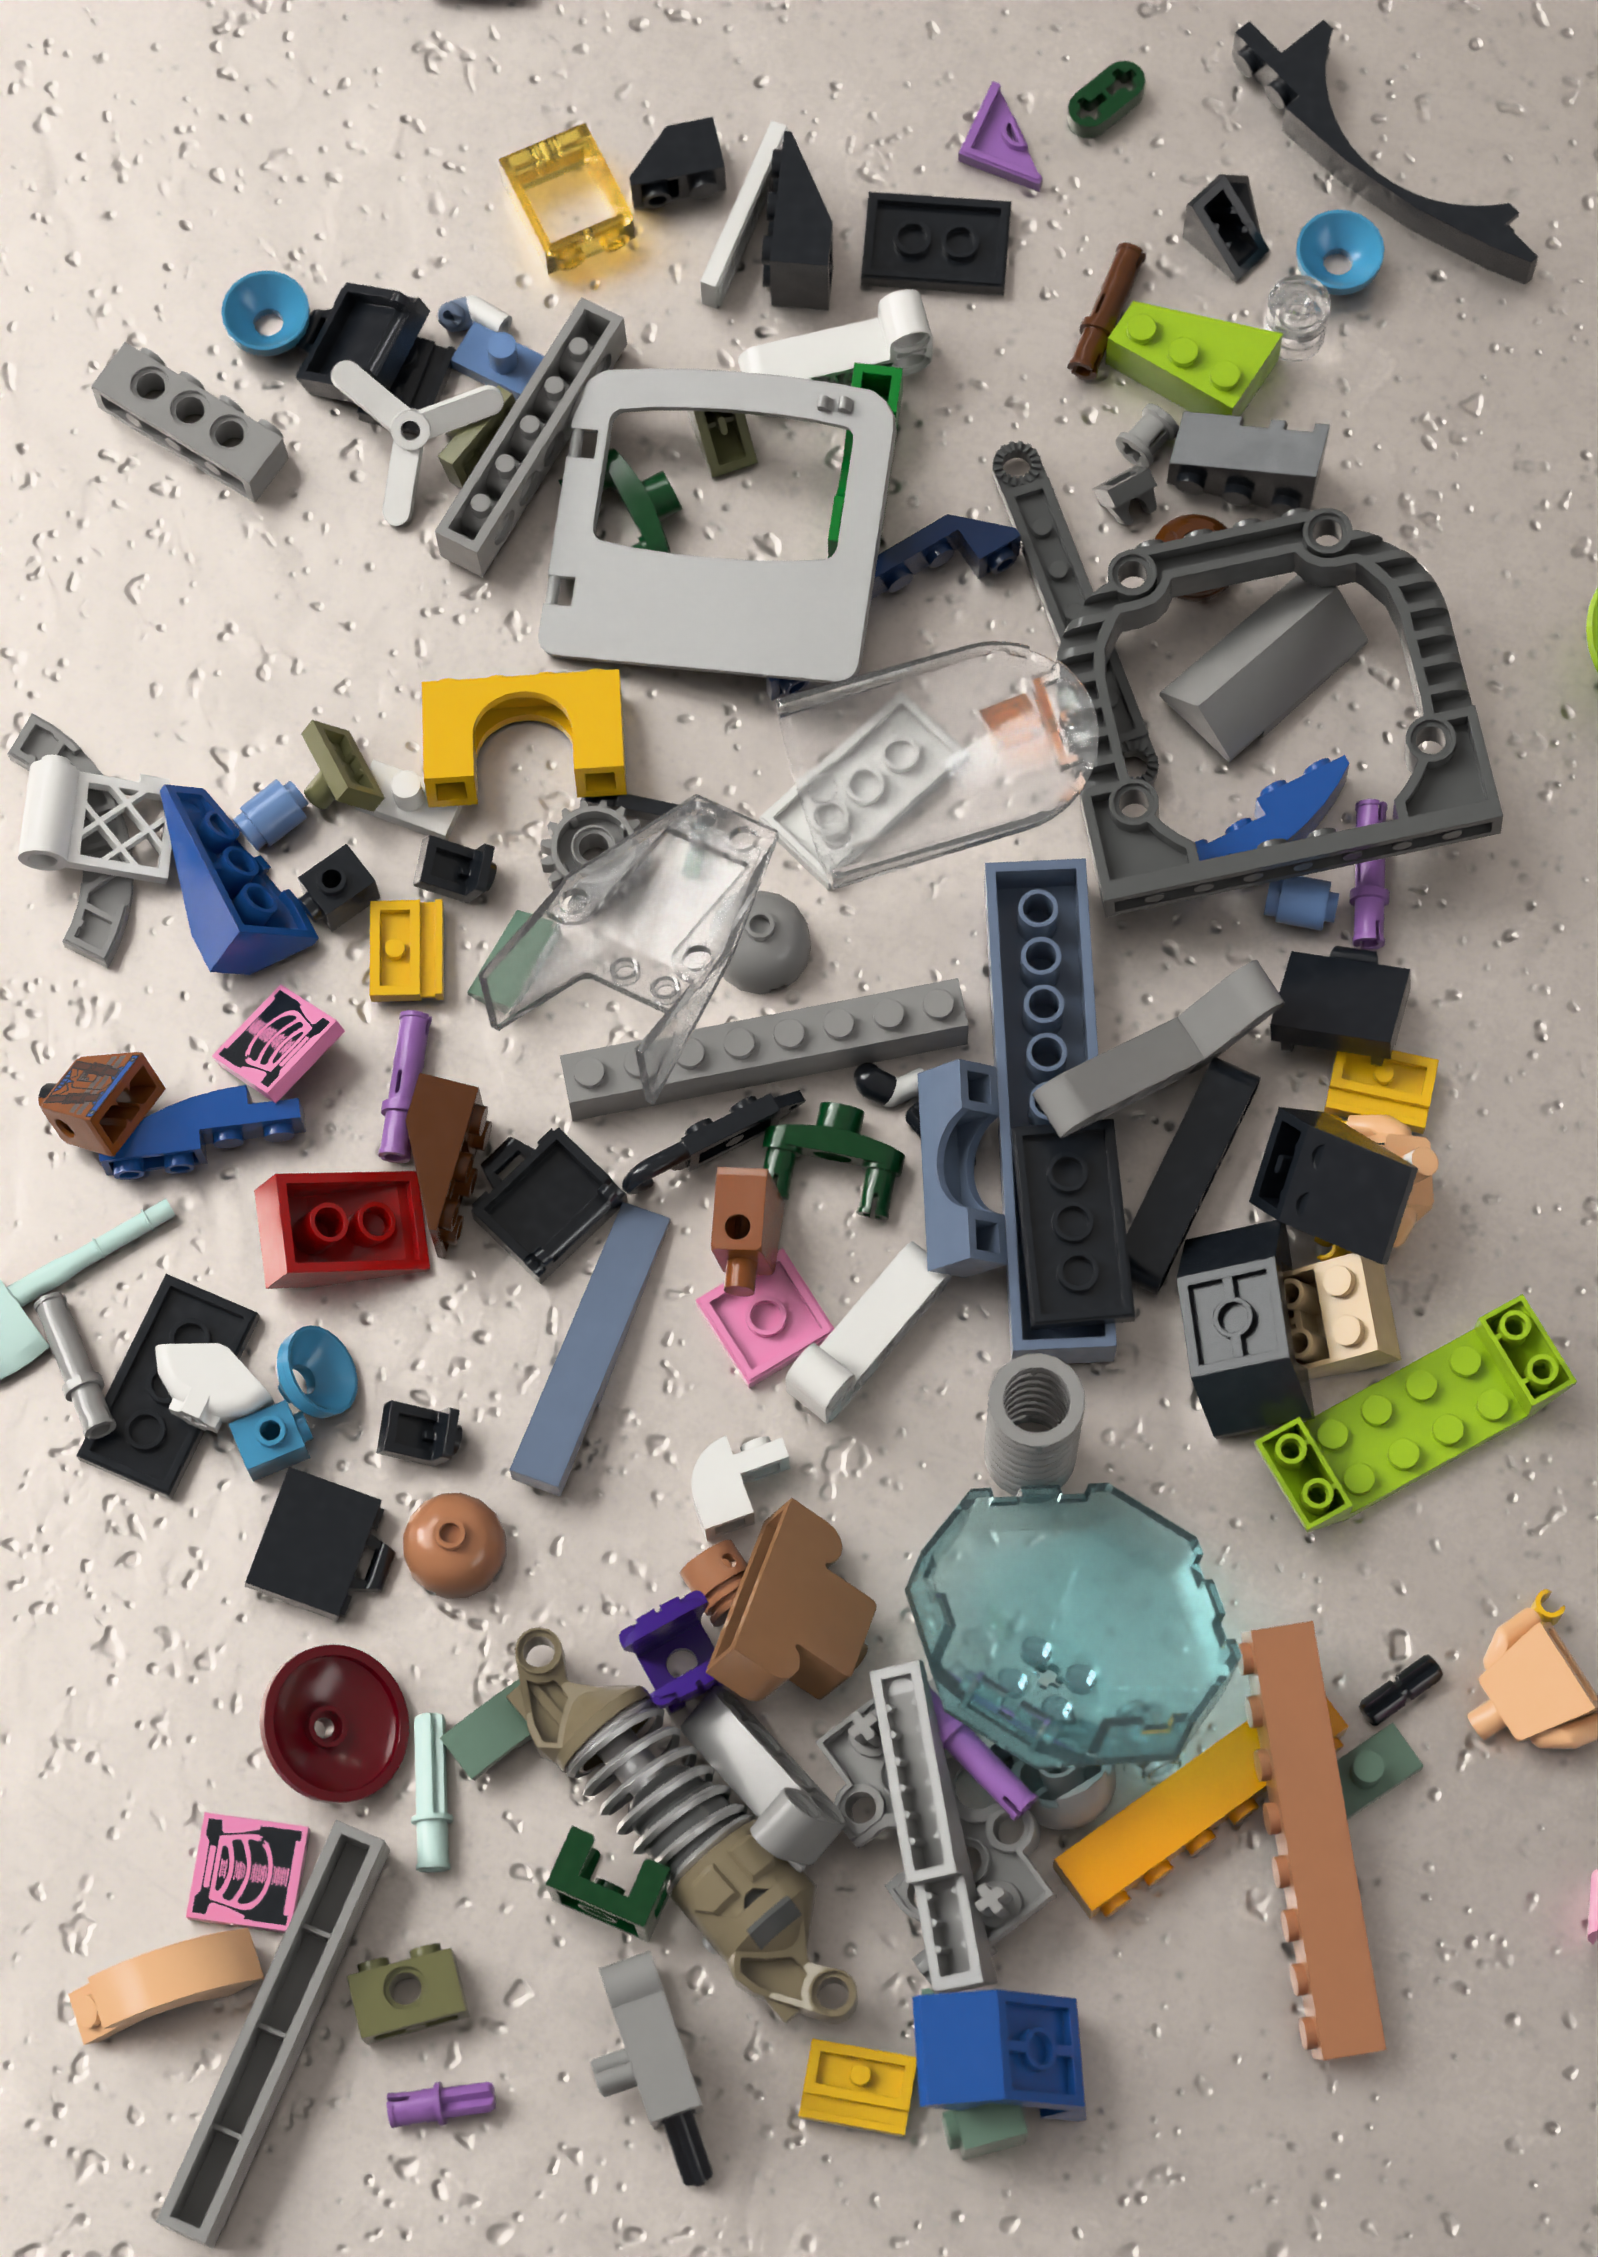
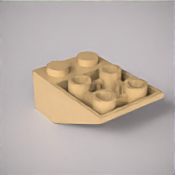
(1341, 1316)

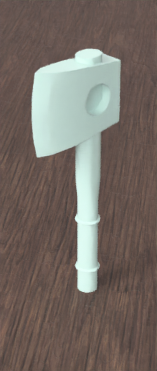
(18, 1336)

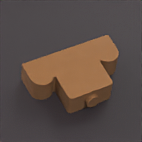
(792, 1613)

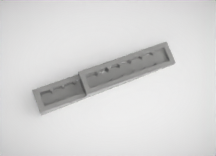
(931, 1830)

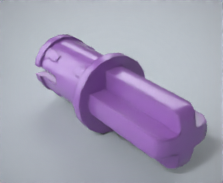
(439, 2103)

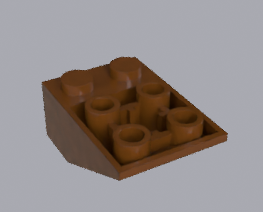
(445, 1132)

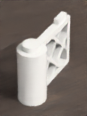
(57, 813)

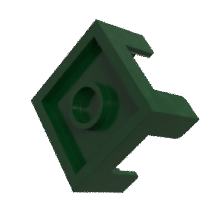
(602, 1900)

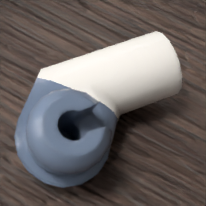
(462, 312)

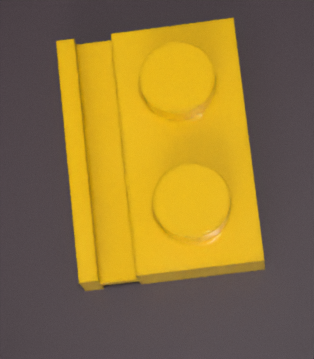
(406, 950)
(1395, 1089)
(858, 2087)

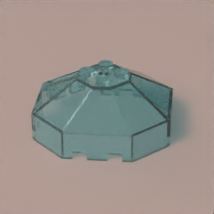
(1079, 1590)

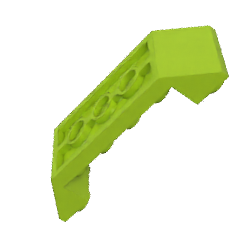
(1417, 1417)

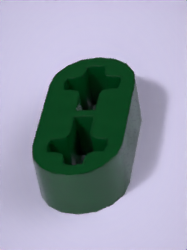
(1099, 92)

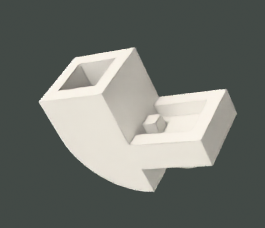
(721, 1477)

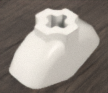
(209, 1384)

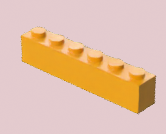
(1168, 1821)

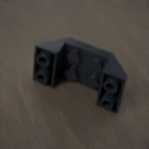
(1242, 1330)

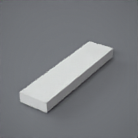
(741, 220)

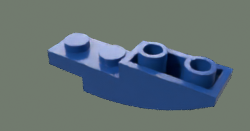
(1284, 810)
(179, 1133)

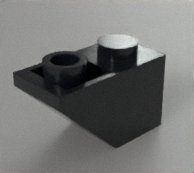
(680, 165)

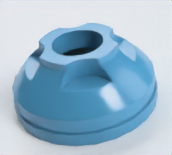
(1342, 234)
(262, 295)
(324, 1366)

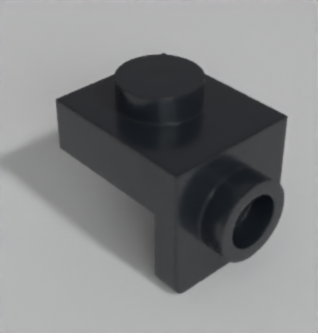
(454, 869)
(419, 1433)

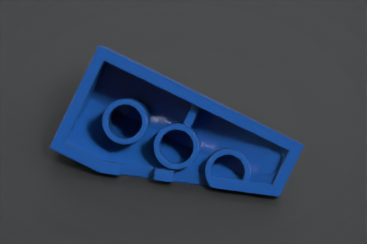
(228, 898)

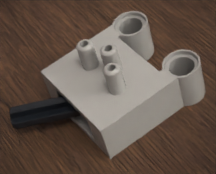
(653, 2062)

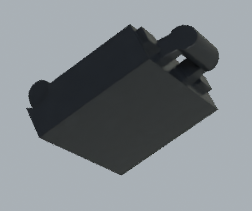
(365, 327)
(1341, 1003)
(545, 1202)
(317, 1545)

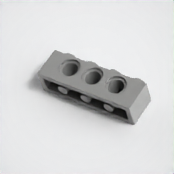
(243, 468)

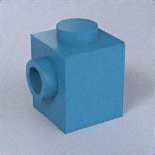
(271, 1439)

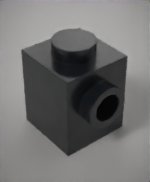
(337, 888)

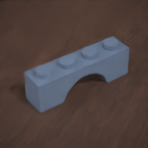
(955, 1111)

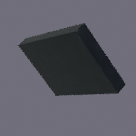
(936, 243)

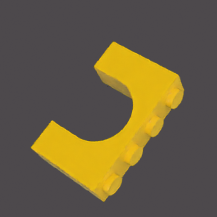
(467, 711)

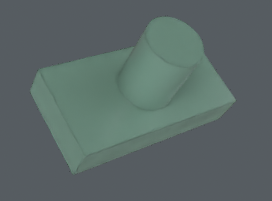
(1376, 1768)

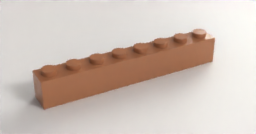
(1312, 1842)

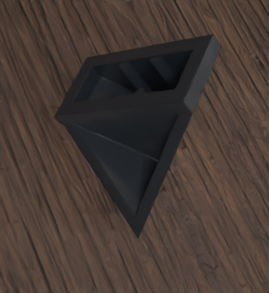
(1225, 225)

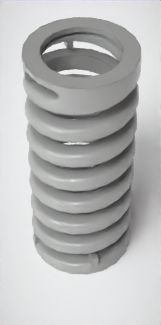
(1039, 1392)

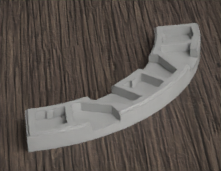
(103, 898)

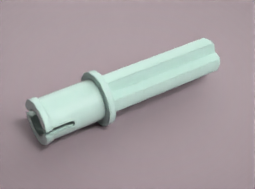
(431, 1794)

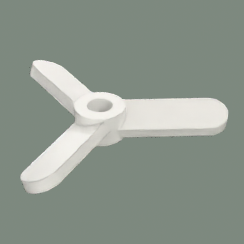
(408, 451)

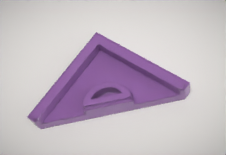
(998, 144)

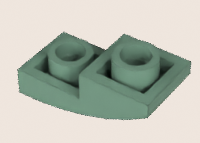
(487, 1734)

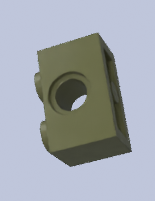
(439, 2003)

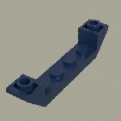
(982, 544)

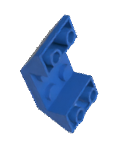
(999, 2051)

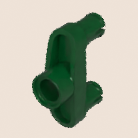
(645, 500)
(840, 1140)

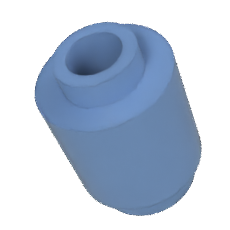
(271, 814)
(1302, 902)

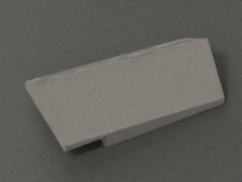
(1266, 666)

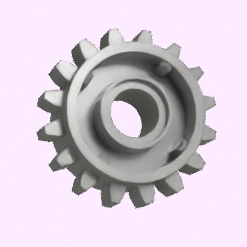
(579, 832)

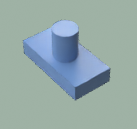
(495, 359)

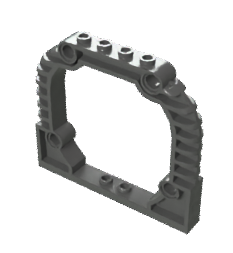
(1446, 797)

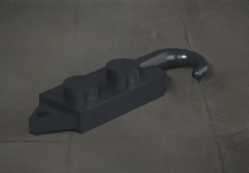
(712, 1139)

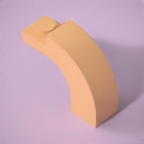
(164, 1980)

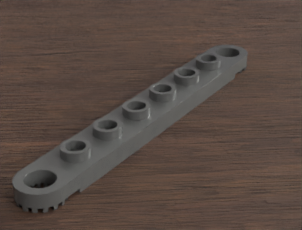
(1064, 583)

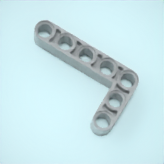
(1160, 1054)

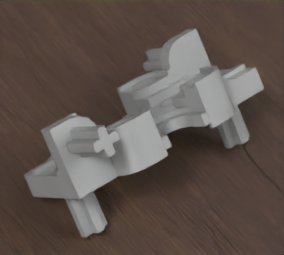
(1007, 1880)

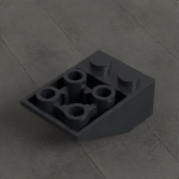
(799, 236)
(1333, 1183)

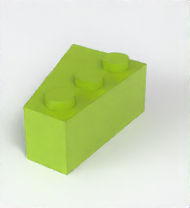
(1193, 357)

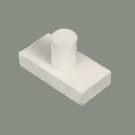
(408, 804)

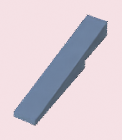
(589, 1350)

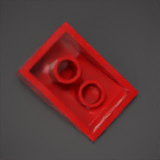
(340, 1227)

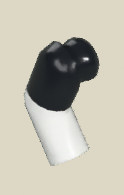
(884, 1087)

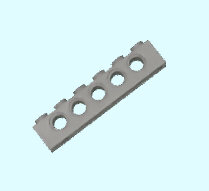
(529, 439)

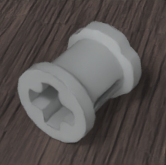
(1147, 436)

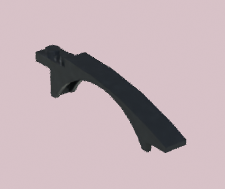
(1299, 85)

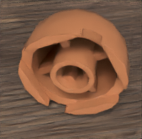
(454, 1545)

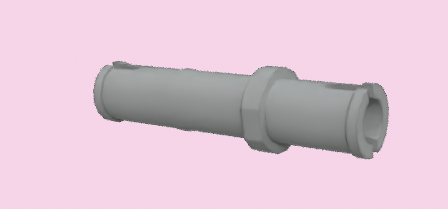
(82, 1383)

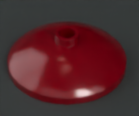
(361, 1717)

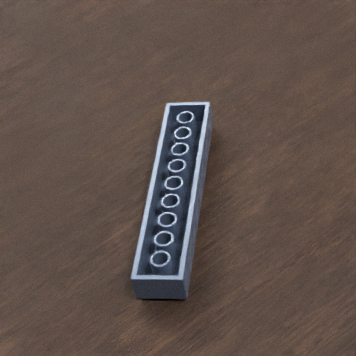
(1039, 1030)

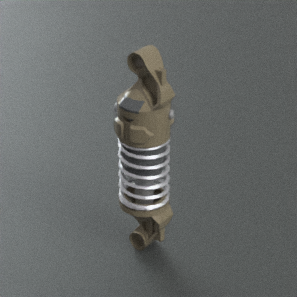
(721, 1878)

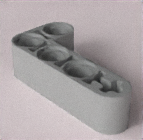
(792, 1811)

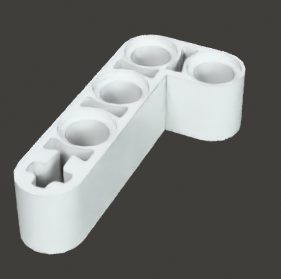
(893, 339)
(832, 1373)

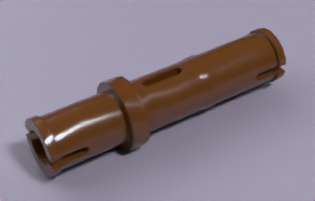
(1106, 311)

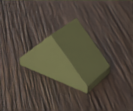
(723, 440)

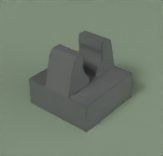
(1131, 484)

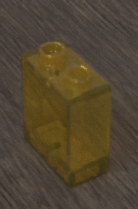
(548, 161)

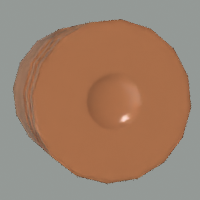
(718, 1576)

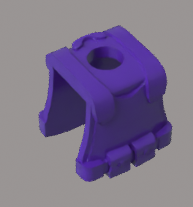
(664, 1633)

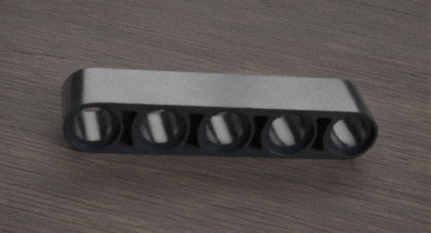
(1188, 1171)

